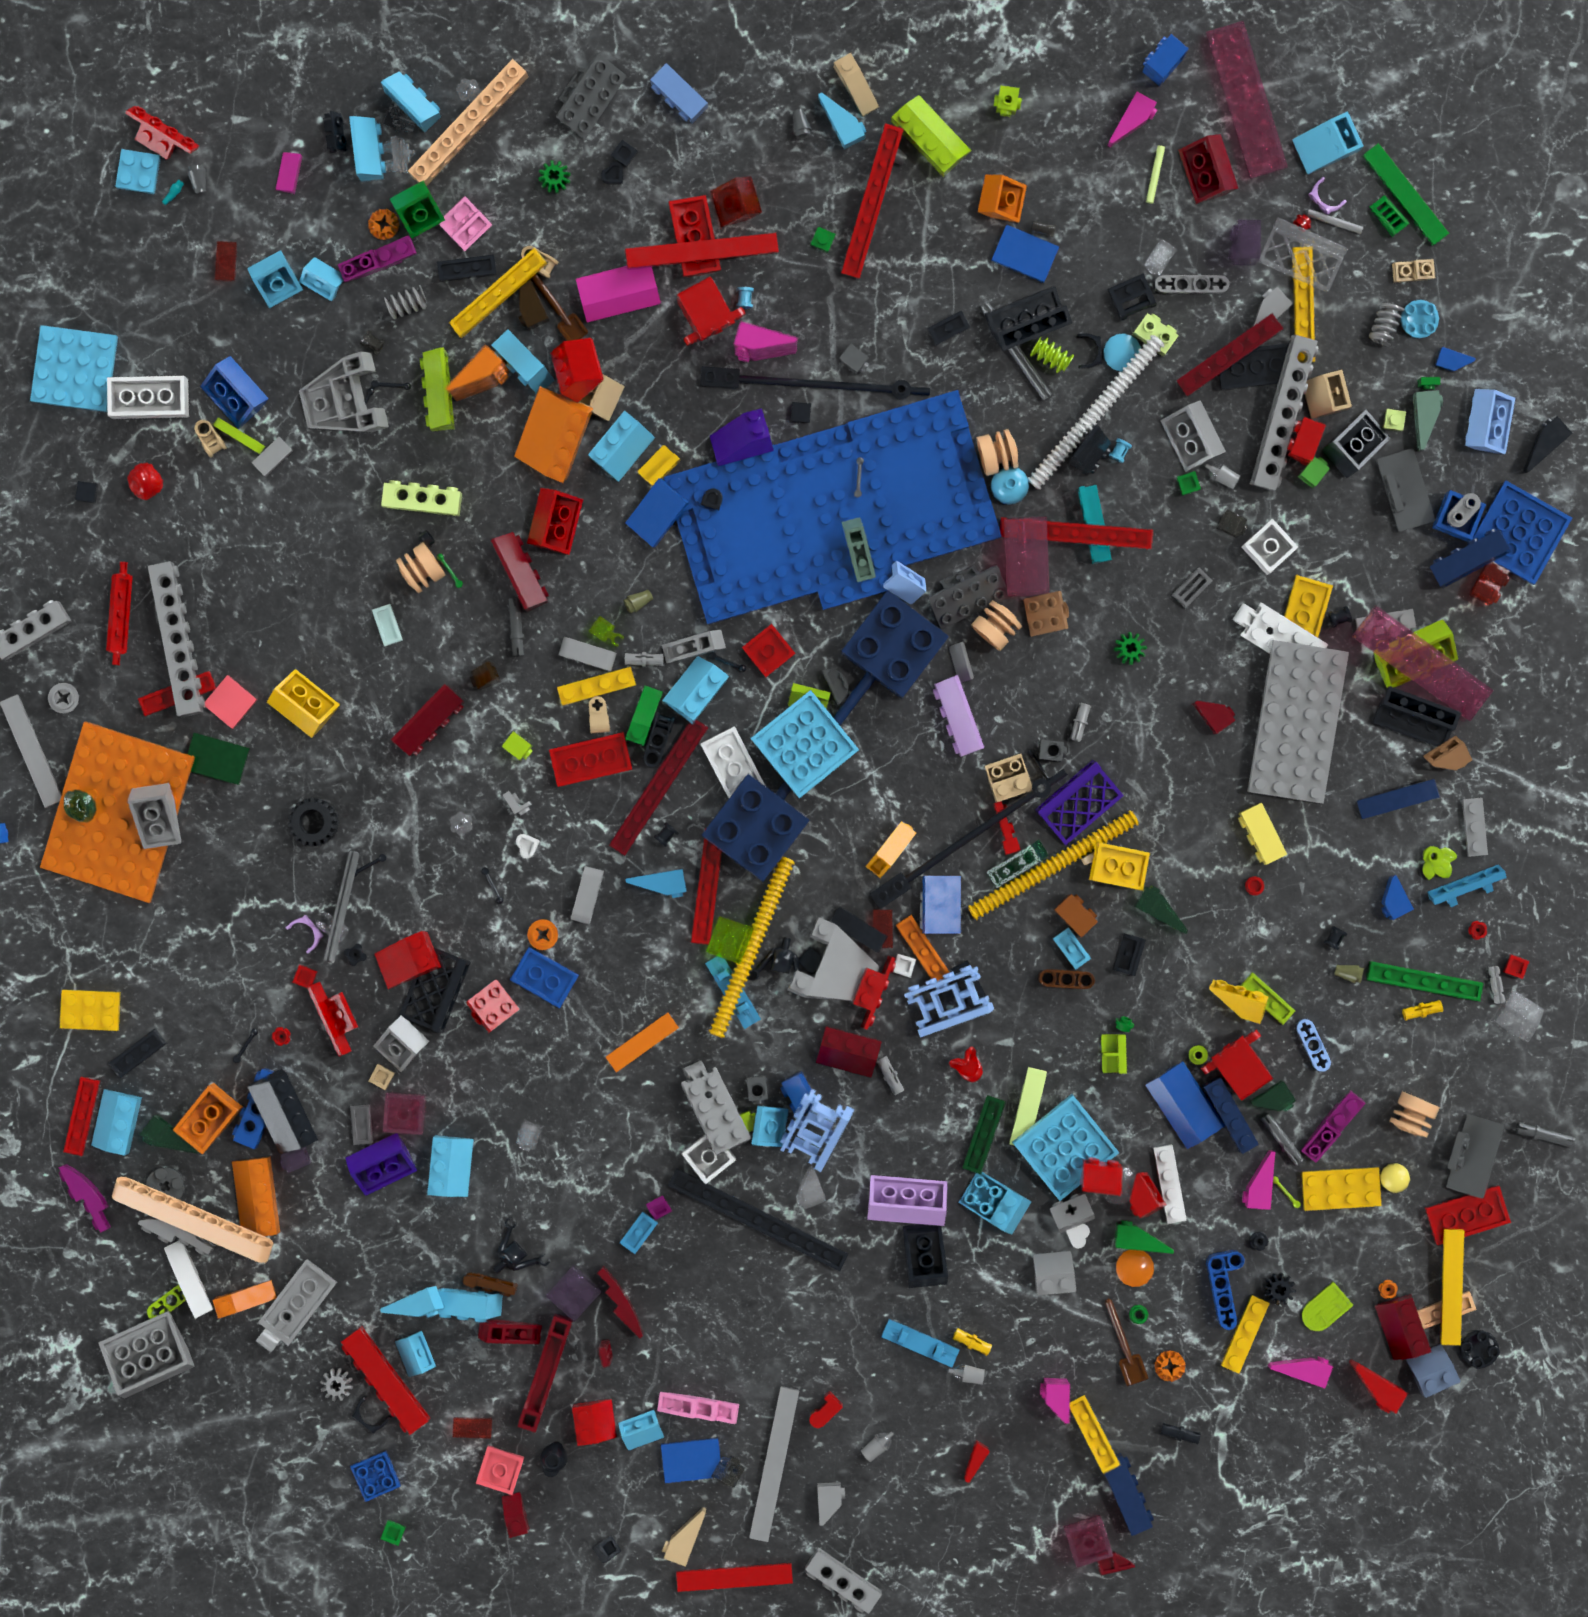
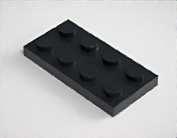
(1256, 368)

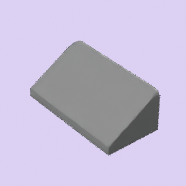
(961, 662)

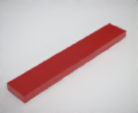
(706, 894)
(734, 1577)

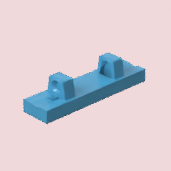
(1472, 882)
(746, 1012)
(920, 1342)

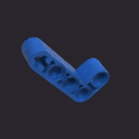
(1225, 1289)

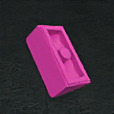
(289, 172)

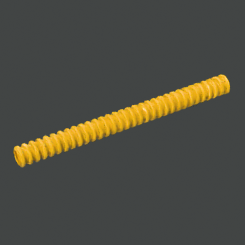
(1053, 865)
(760, 926)

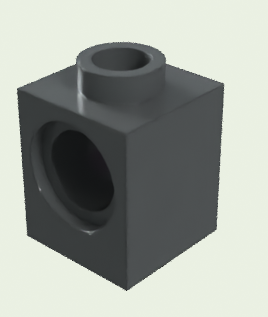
(854, 359)
(1043, 750)
(757, 1080)

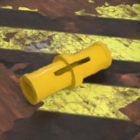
(1422, 1010)
(972, 1341)

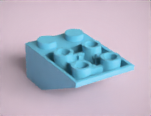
(1328, 143)
(995, 1202)

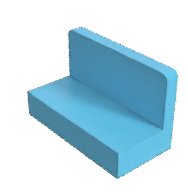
(321, 278)
(415, 1354)
(640, 1430)

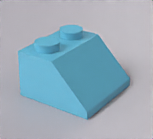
(274, 279)

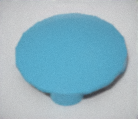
(1419, 318)
(1120, 350)

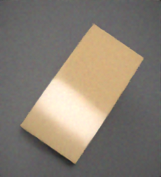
(1413, 271)

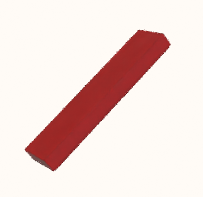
(164, 698)
(81, 1116)

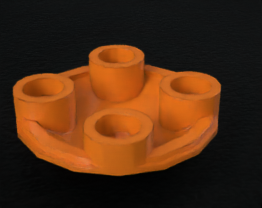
(1134, 1267)

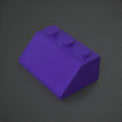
(380, 1164)

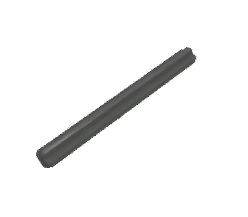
(1024, 363)
(341, 906)

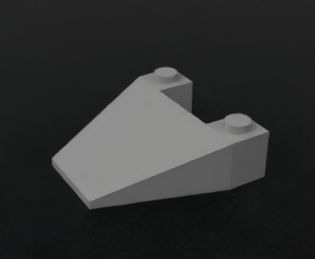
(337, 398)
(839, 967)

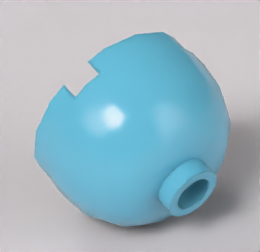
(1009, 486)

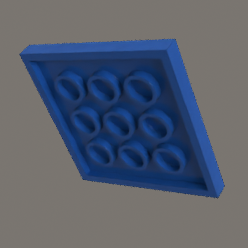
(1529, 528)

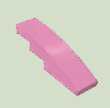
(698, 1407)

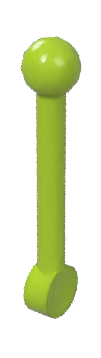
(1296, 1203)

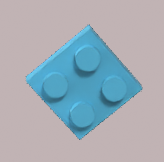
(137, 171)
(769, 1126)

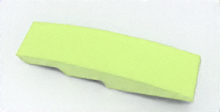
(1028, 1102)

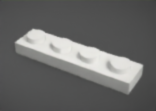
(1169, 1183)

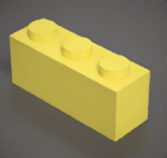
(1262, 834)

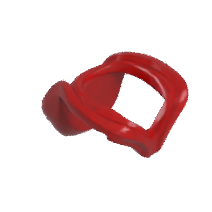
(969, 1067)

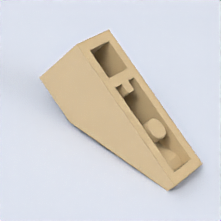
(856, 84)
(682, 1541)

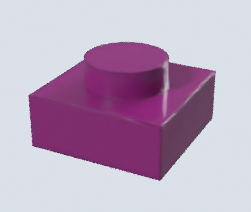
(659, 1207)

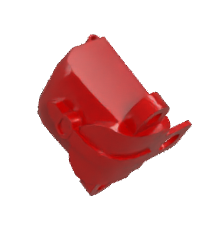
(706, 311)
(1240, 1066)

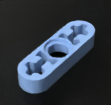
(1311, 1030)

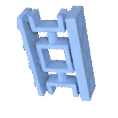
(953, 1014)
(829, 1137)

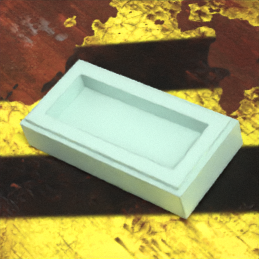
(387, 625)

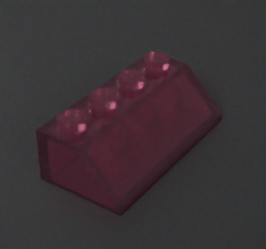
(1026, 556)

